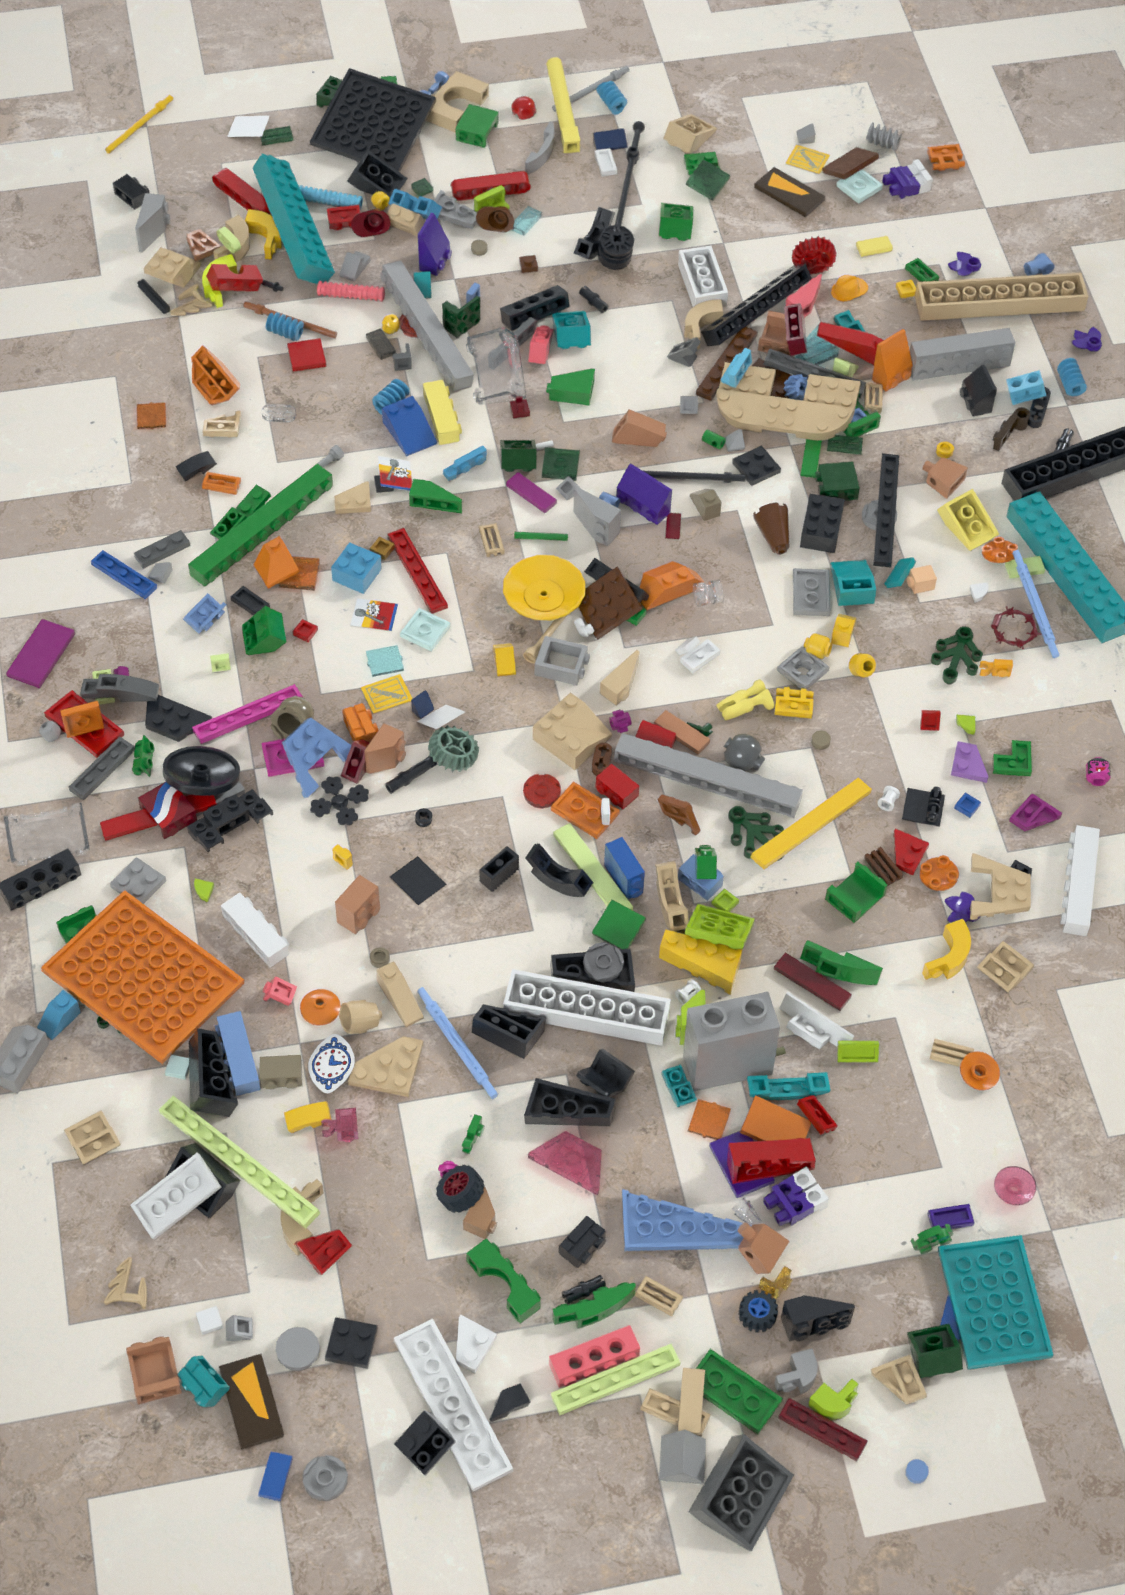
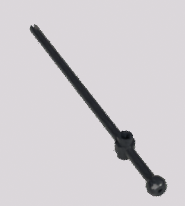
(632, 157)

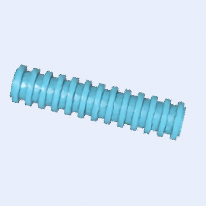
(329, 197)

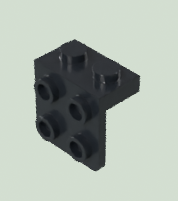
(606, 1074)

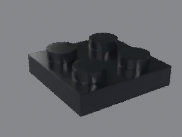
(756, 465)
(351, 1343)

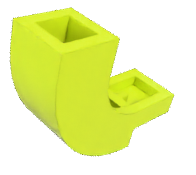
(216, 296)

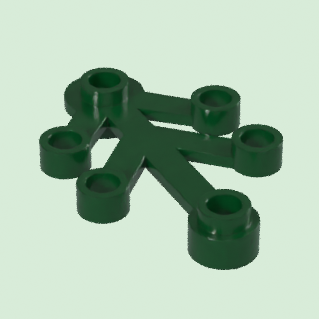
(963, 636)
(752, 829)

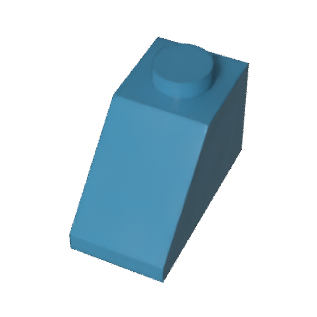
(59, 1014)

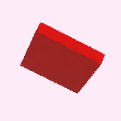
(306, 354)

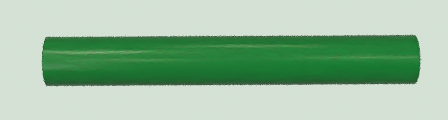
(541, 536)

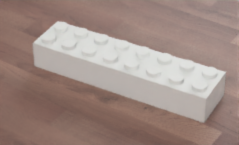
(588, 1007)

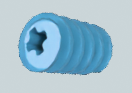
(612, 97)
(284, 326)
(1071, 377)
(392, 393)

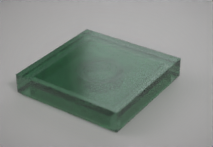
(708, 180)
(560, 463)

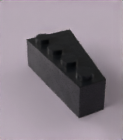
(208, 1077)
(566, 1105)

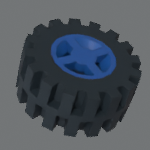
(761, 1304)

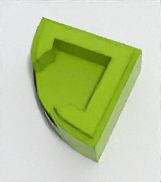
(967, 723)
(203, 889)

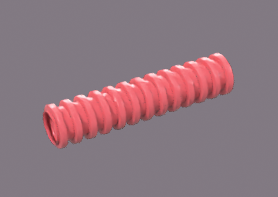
(350, 291)

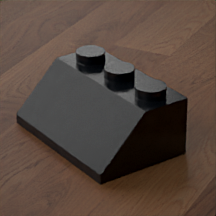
(225, 1178)

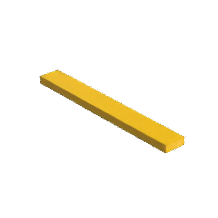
(810, 823)

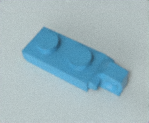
(465, 463)

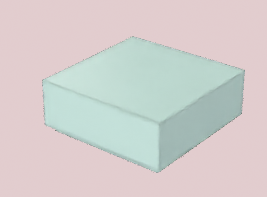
(177, 1067)

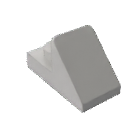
(354, 265)

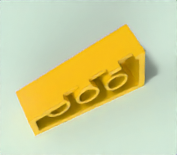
(702, 958)

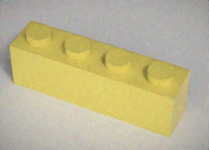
(441, 412)

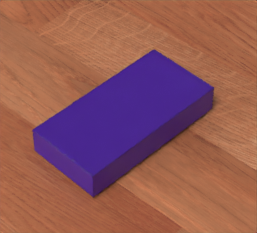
(955, 1216)

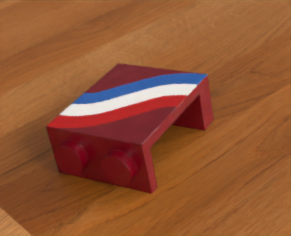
(168, 809)

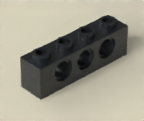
(535, 306)
(45, 871)

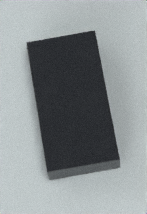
(248, 600)

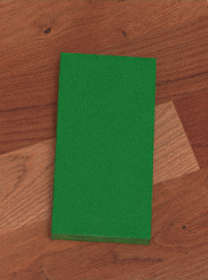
(737, 1392)

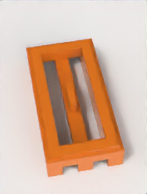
(221, 485)

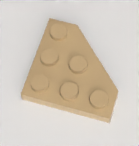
(389, 1068)

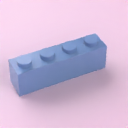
(238, 1053)

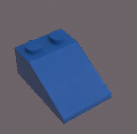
(408, 425)

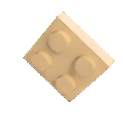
(172, 267)

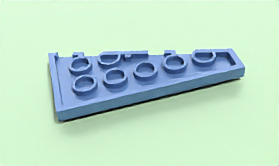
(670, 1226)

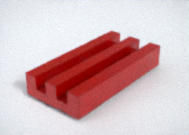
(817, 1114)

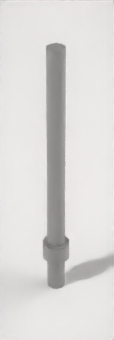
(614, 75)

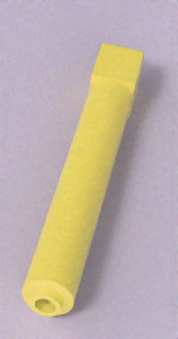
(569, 131)

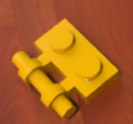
(794, 706)

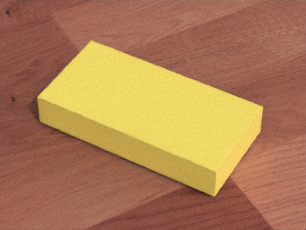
(874, 246)

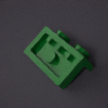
(71, 925)

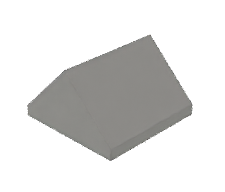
(682, 1457)

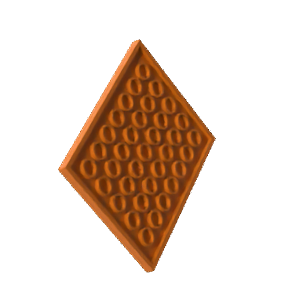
(143, 976)

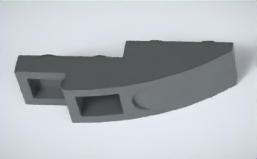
(120, 686)

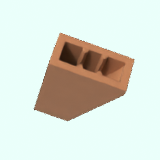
(639, 430)

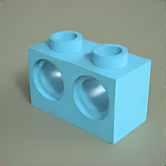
(1026, 387)

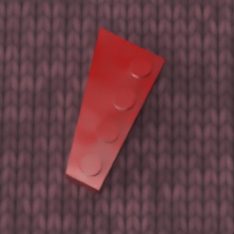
(769, 1158)

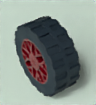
(460, 1188)

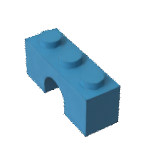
(421, 206)

